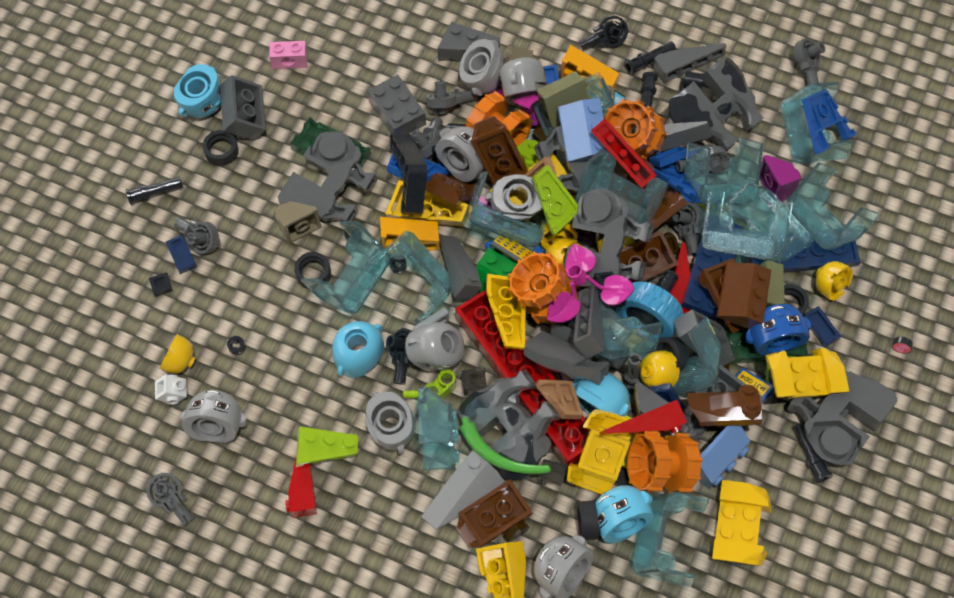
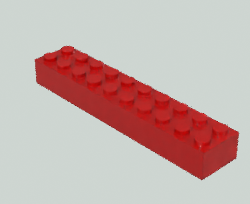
(478, 321)

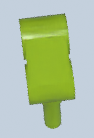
(437, 386)

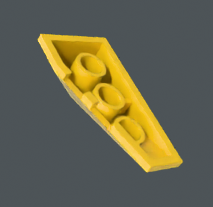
(507, 311)
(504, 569)

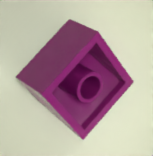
(779, 177)

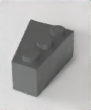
(458, 39)
(689, 320)

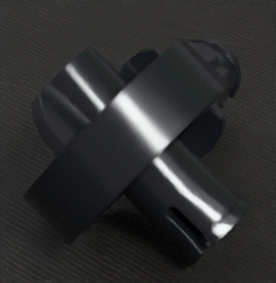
(604, 33)
(399, 357)

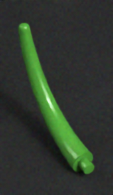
(483, 450)

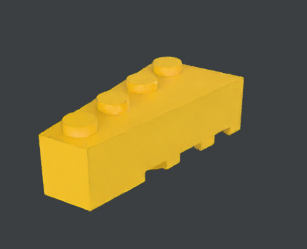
(434, 209)

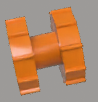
(494, 104)
(650, 126)
(538, 282)
(663, 462)

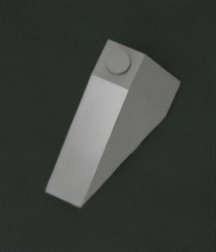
(467, 484)

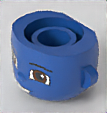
(781, 330)

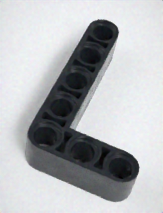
(414, 172)

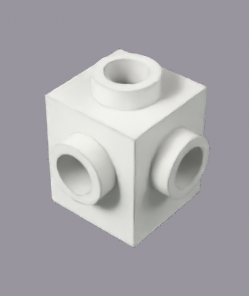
(170, 389)

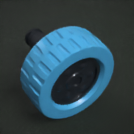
(654, 304)

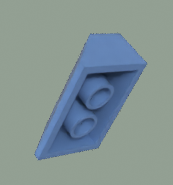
(576, 125)
(722, 454)

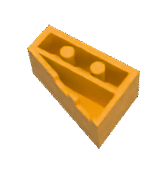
(586, 65)
(425, 231)

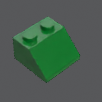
(493, 264)

